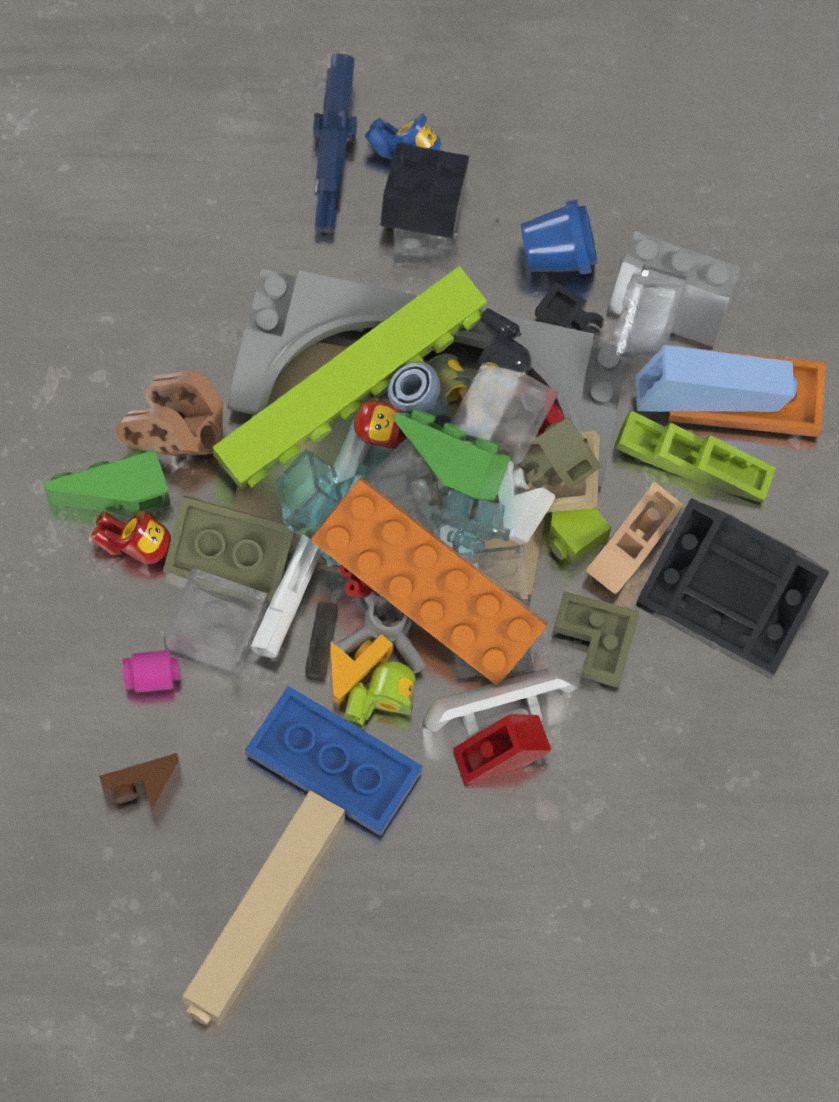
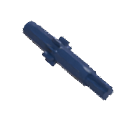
(333, 129)

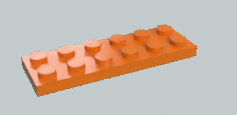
(429, 581)

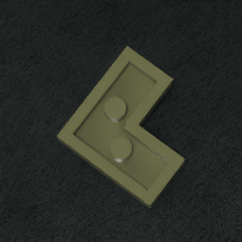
(606, 628)

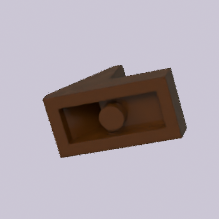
(153, 777)

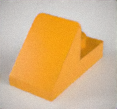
(348, 673)

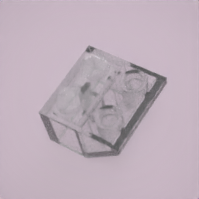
(652, 310)
(410, 484)

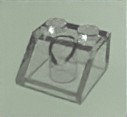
(505, 409)

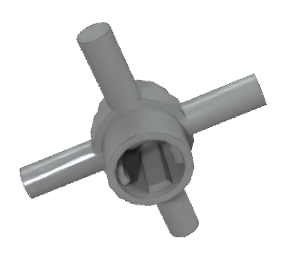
(373, 628)

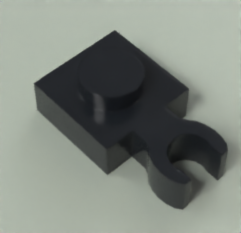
(566, 309)

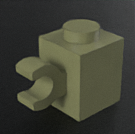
(564, 455)

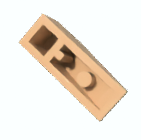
(634, 538)

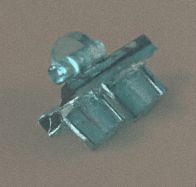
(485, 524)

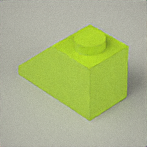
(577, 533)

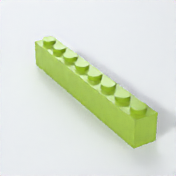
(350, 379)

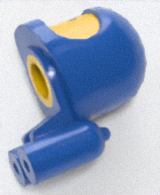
(415, 132)

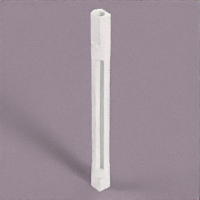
(303, 562)

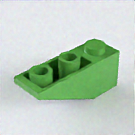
(457, 460)
(113, 487)

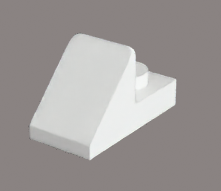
(522, 508)

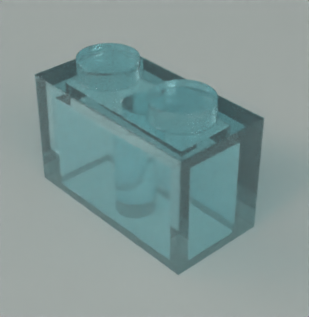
(308, 493)

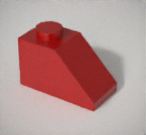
(502, 748)

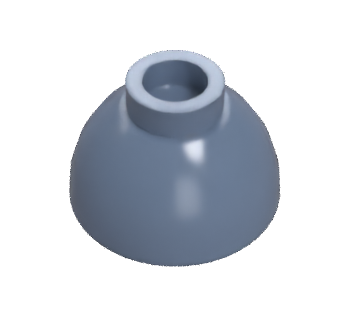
(414, 387)

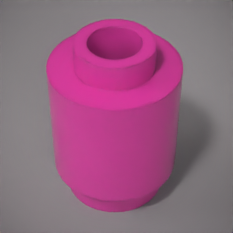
(150, 671)

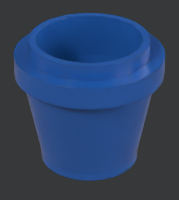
(560, 240)

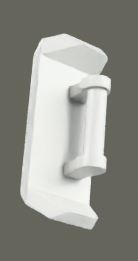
(490, 696)

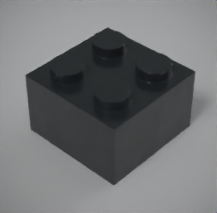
(424, 190)

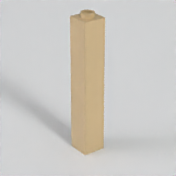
(263, 909)

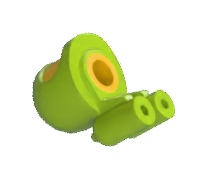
(388, 691)

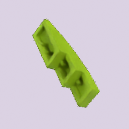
(695, 458)

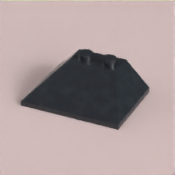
(733, 585)

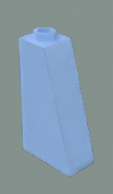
(713, 382)

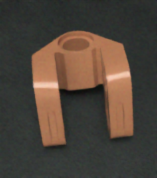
(164, 427)

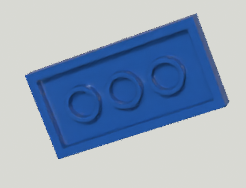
(334, 760)

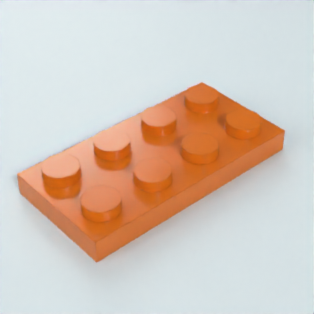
(797, 417)

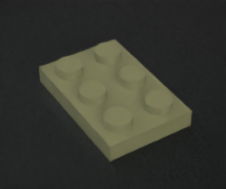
(229, 545)

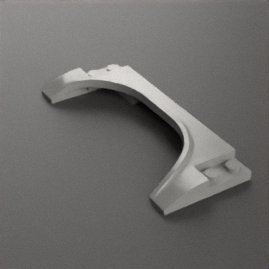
(305, 308)

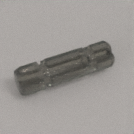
(321, 639)

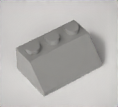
(705, 293)

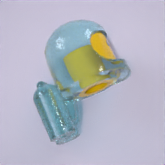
(451, 378)

